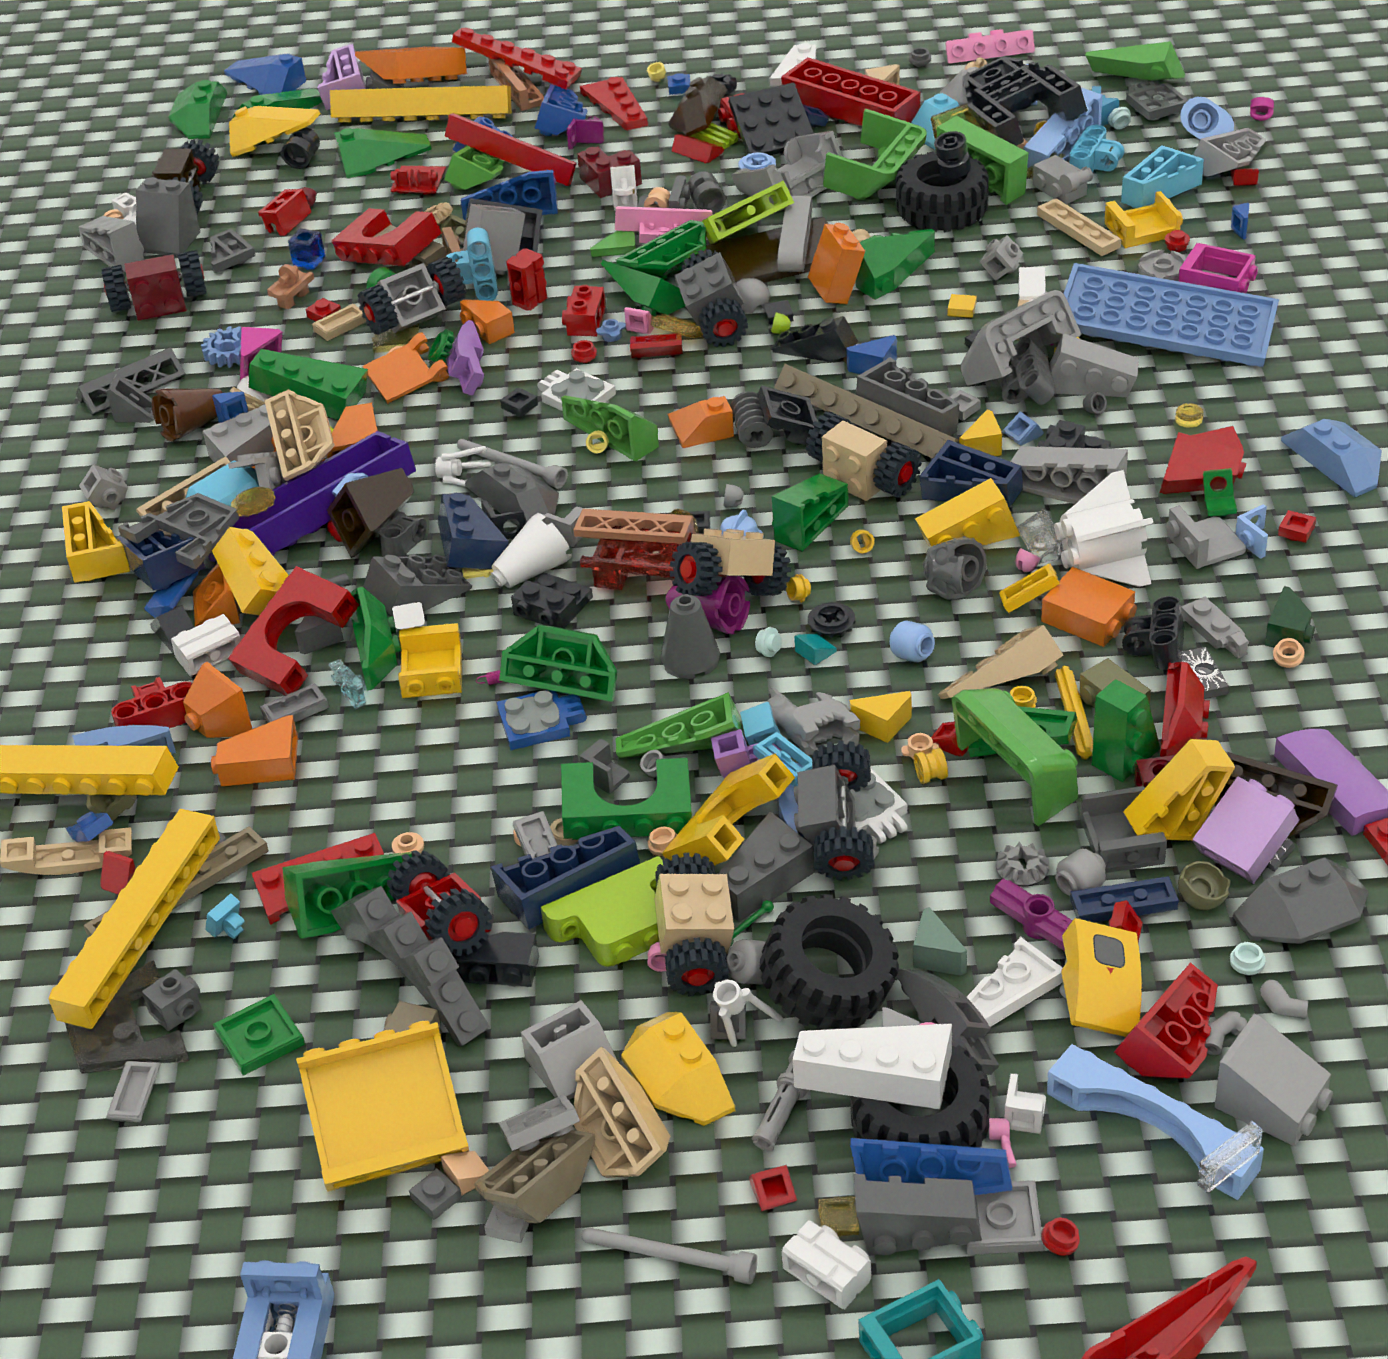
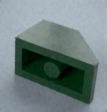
(1289, 620)

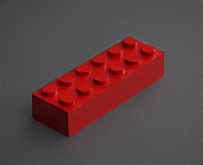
(848, 93)

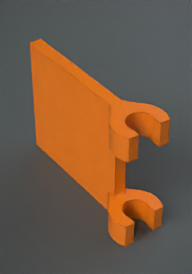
(405, 370)

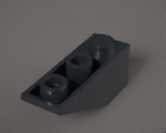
(819, 341)
(501, 960)

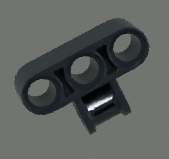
(1158, 633)

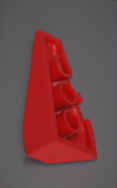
(1174, 1030)

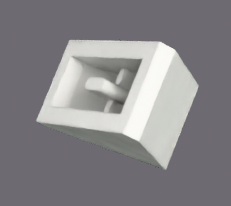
(1031, 282)

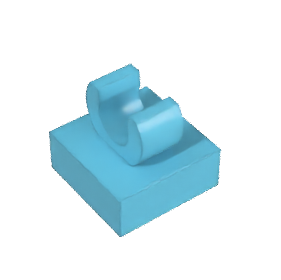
(225, 917)

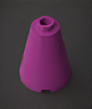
(725, 607)

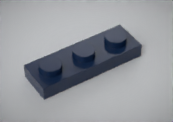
(1144, 897)

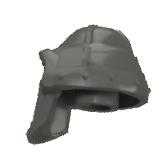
(955, 567)

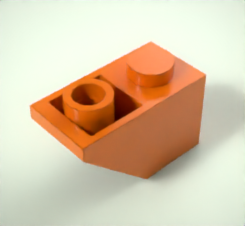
(490, 318)

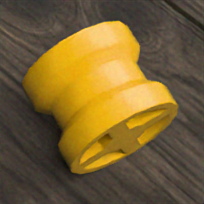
(930, 765)

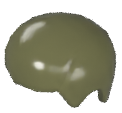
(1203, 885)

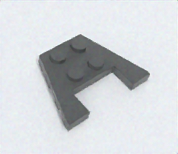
(190, 517)

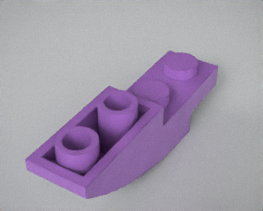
(465, 358)

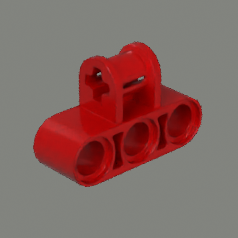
(153, 705)

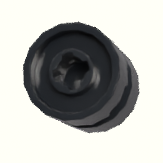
(300, 148)
(952, 154)

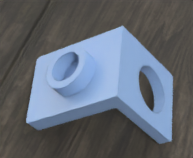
(1251, 533)

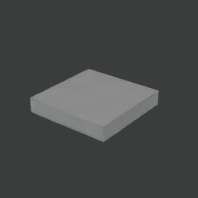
(1009, 1221)

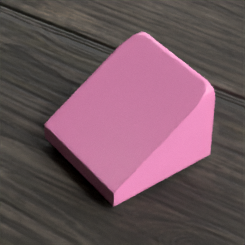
(638, 320)

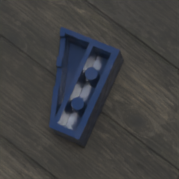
(960, 468)
(156, 559)

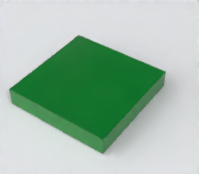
(258, 1034)

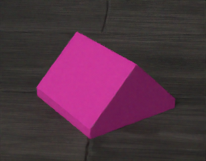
(253, 341)

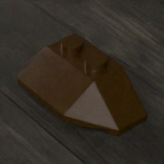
(697, 106)
(1308, 794)

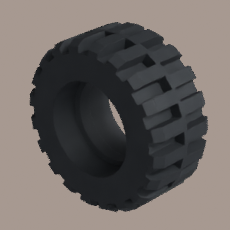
(940, 202)
(816, 995)
(959, 1124)

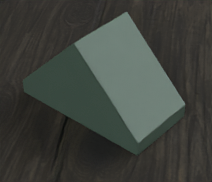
(937, 947)

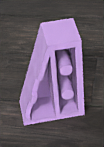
(342, 73)

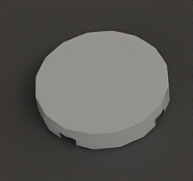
(1161, 264)

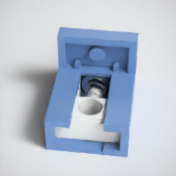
(284, 1296)

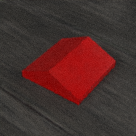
(656, 345)

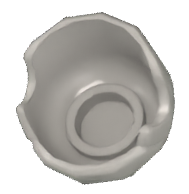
(753, 293)

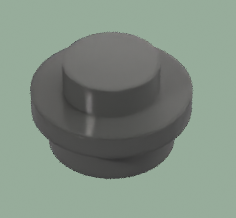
(920, 57)

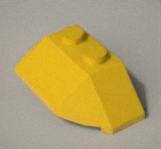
(677, 1069)

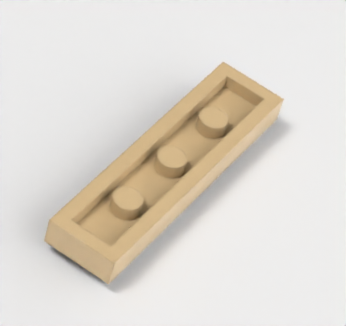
(1079, 227)

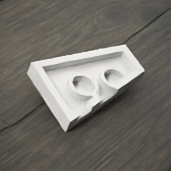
(793, 58)
(1015, 983)

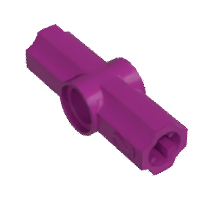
(1033, 911)

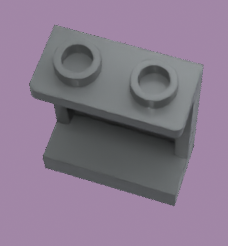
(1113, 835)

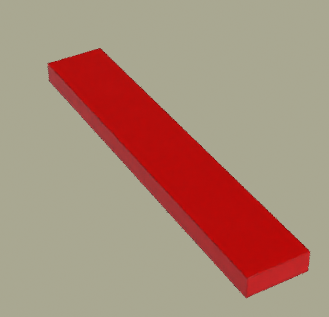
(509, 148)

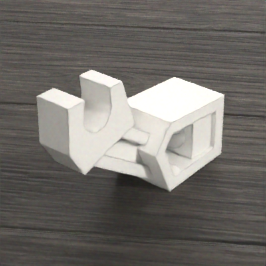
(126, 205)

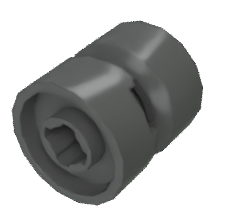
(706, 192)

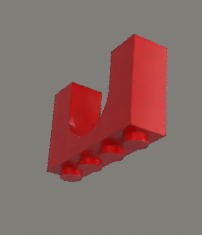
(396, 247)
(298, 597)

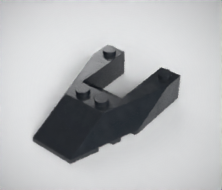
(1012, 86)

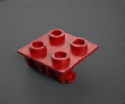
(417, 179)

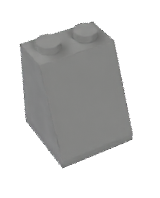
(1271, 1083)

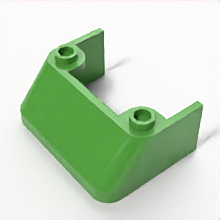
(896, 144)
(1021, 743)

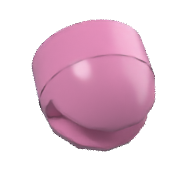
(1026, 561)
(655, 959)

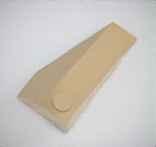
(1021, 656)

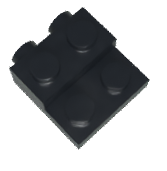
(787, 412)
(1071, 436)
(550, 600)

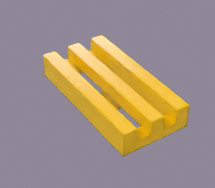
(1029, 588)

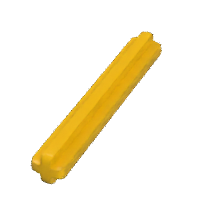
(1072, 702)

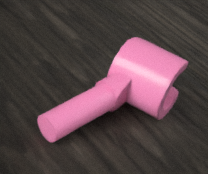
(1000, 1130)

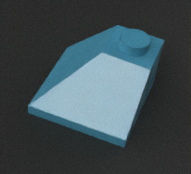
(931, 107)

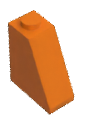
(353, 426)
(258, 754)

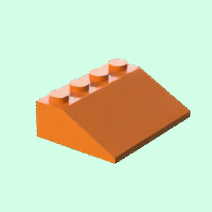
(416, 63)

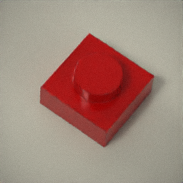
(321, 309)
(1297, 526)
(1125, 918)

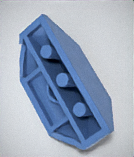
(1338, 454)

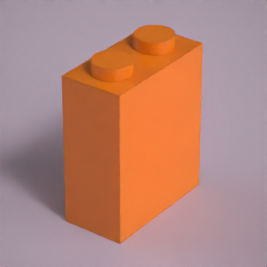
(836, 263)
(1088, 606)

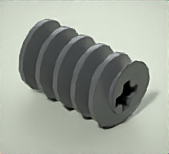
(750, 420)

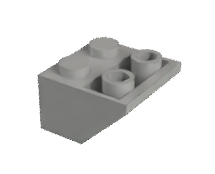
(562, 1045)

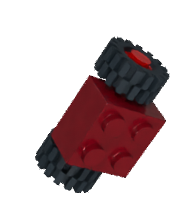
(154, 284)

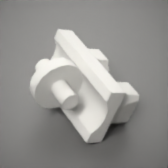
(624, 186)

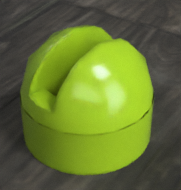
(780, 324)

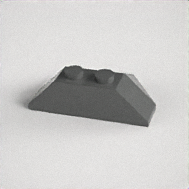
(514, 489)
(1303, 903)

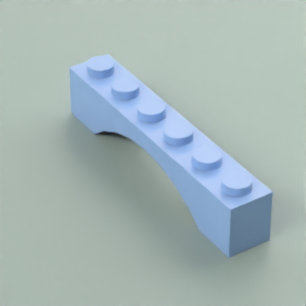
(1094, 1085)

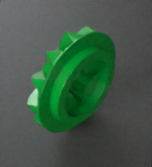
(441, 347)

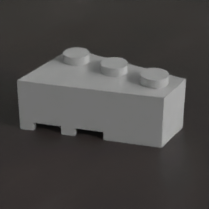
(1086, 368)
(240, 436)

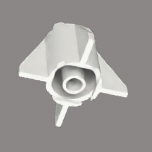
(1106, 534)

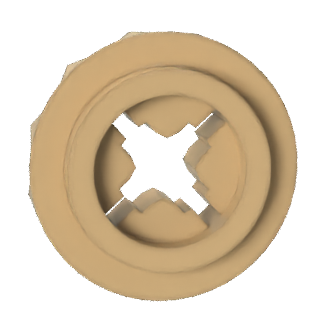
(440, 212)

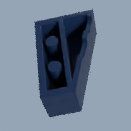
(468, 533)

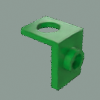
(1219, 502)

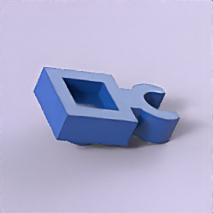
(89, 826)

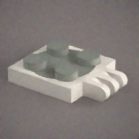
(574, 384)
(879, 809)

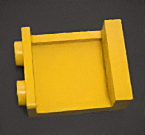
(1143, 223)
(430, 660)

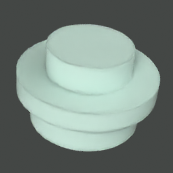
(1120, 117)
(768, 642)
(1247, 958)

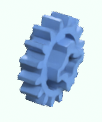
(223, 347)

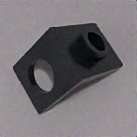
(500, 519)

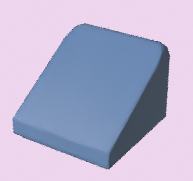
(1022, 429)

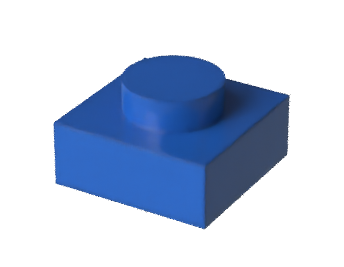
(678, 83)

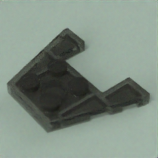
(117, 1033)

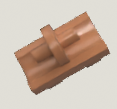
(290, 284)

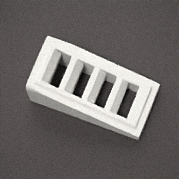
(408, 616)

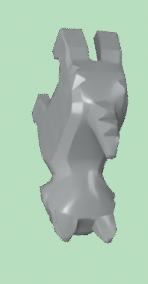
(814, 721)

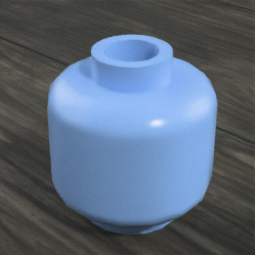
(912, 641)

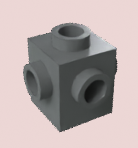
(172, 999)

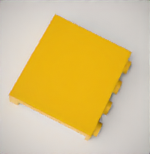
(381, 1105)

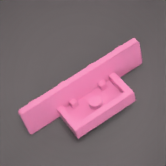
(989, 46)
(654, 221)

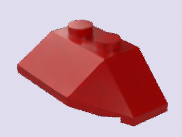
(1183, 709)

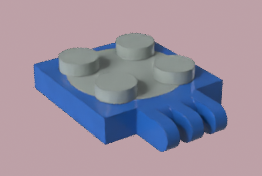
(539, 717)

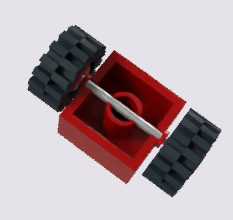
(439, 902)

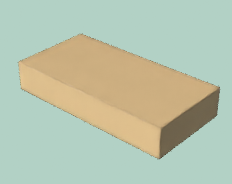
(339, 322)

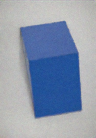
(869, 354)

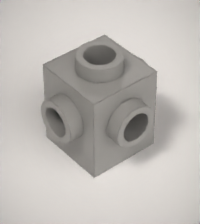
(1001, 257)
(104, 487)

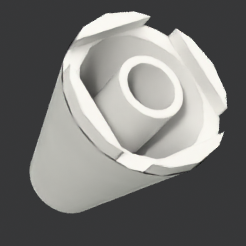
(530, 553)

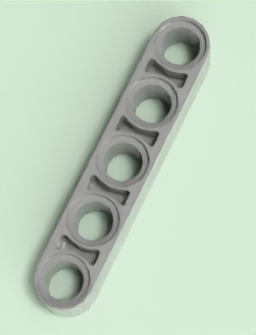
(795, 235)

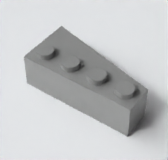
(1067, 472)

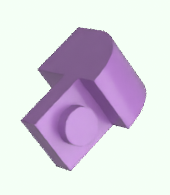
(732, 752)

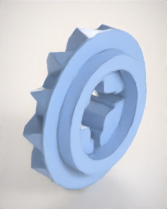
(756, 161)

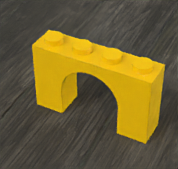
(711, 827)

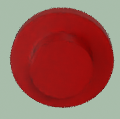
(1177, 240)
(583, 351)
(1061, 1236)

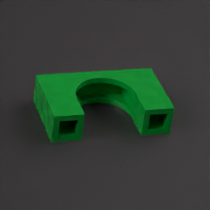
(588, 814)

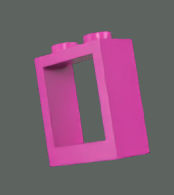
(1220, 261)

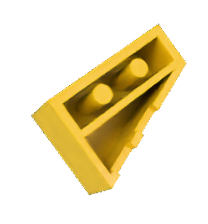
(974, 514)
(90, 544)

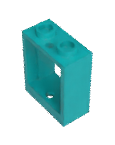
(912, 1308)

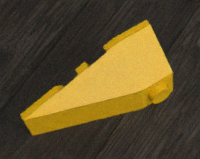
(265, 123)

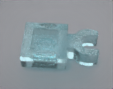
(351, 684)

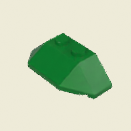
(198, 109)
(667, 251)
(374, 637)
(561, 663)

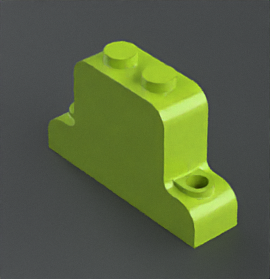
(747, 212)
(610, 916)

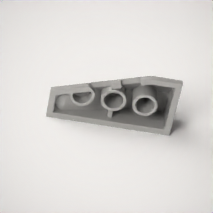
(1228, 150)

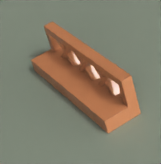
(520, 84)
(599, 524)

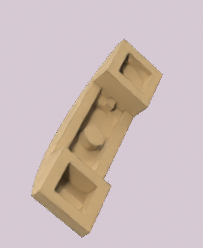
(63, 858)

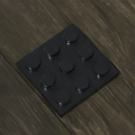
(769, 118)

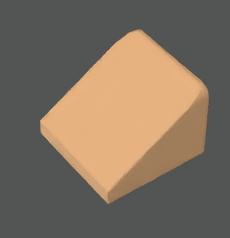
(464, 1169)

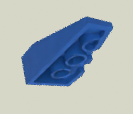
(269, 73)
(558, 111)
(528, 190)

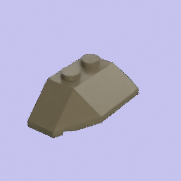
(538, 1179)

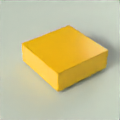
(961, 305)

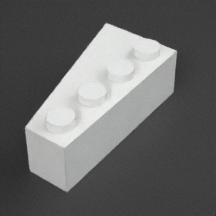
(876, 1062)

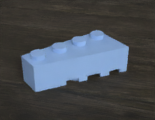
(1061, 135)

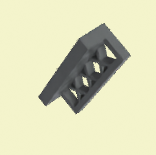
(131, 373)

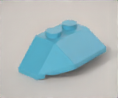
(225, 483)

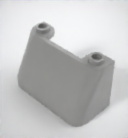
(802, 172)
(1039, 319)

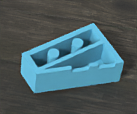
(1161, 171)

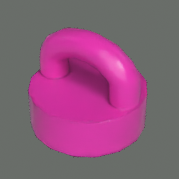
(1261, 105)

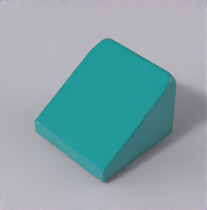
(813, 647)

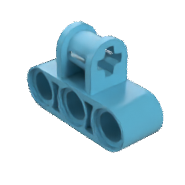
(1093, 150)
(469, 264)

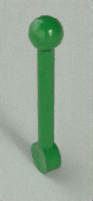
(766, 907)

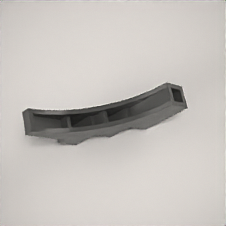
(423, 961)

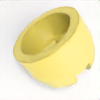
(656, 71)
(597, 447)

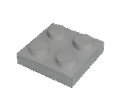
(549, 1118)

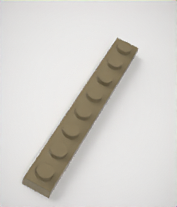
(863, 412)

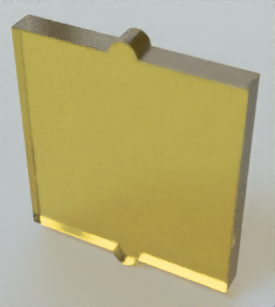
(387, 340)

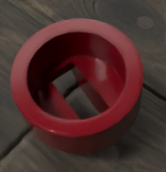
(310, 195)

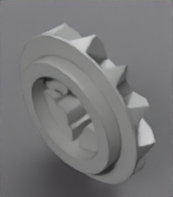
(1012, 870)

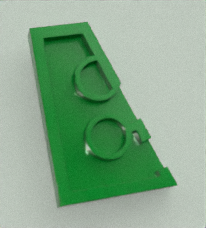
(1055, 723)

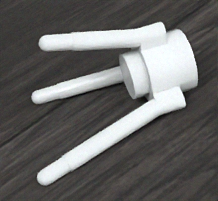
(449, 467)
(732, 1000)

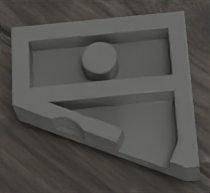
(229, 249)

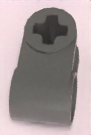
(401, 534)

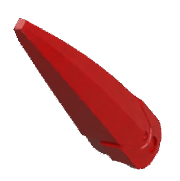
(1183, 1322)

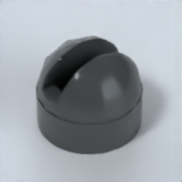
(1095, 400)

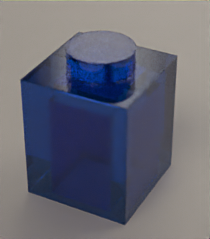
(306, 248)

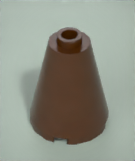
(183, 410)

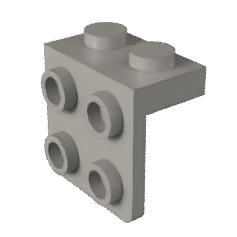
(1204, 540)

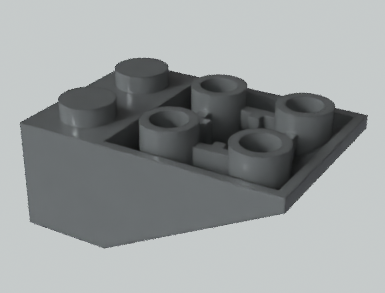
(413, 580)

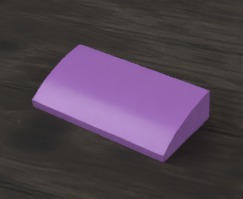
(1319, 754)

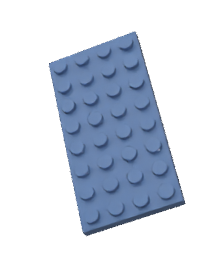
(1171, 314)

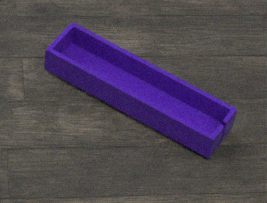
(304, 500)

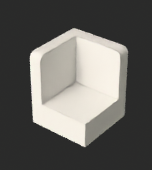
(1024, 1109)

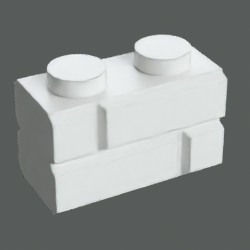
(205, 643)
(827, 1263)

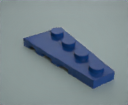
(917, 1161)

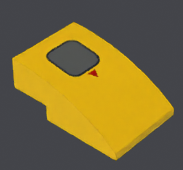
(1102, 977)

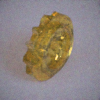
(253, 501)

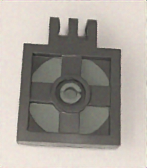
(1155, 100)

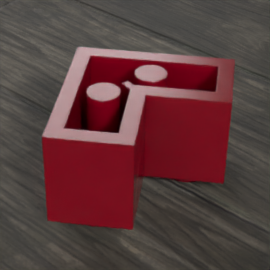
(596, 172)

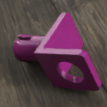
(585, 131)

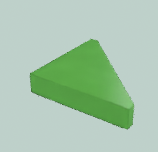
(615, 244)

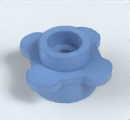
(611, 330)

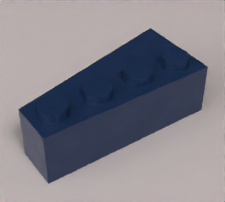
(562, 872)

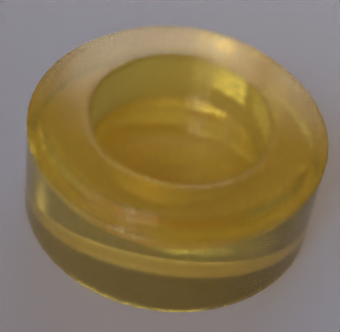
(1189, 415)

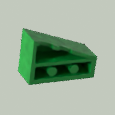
(807, 510)
(1122, 730)

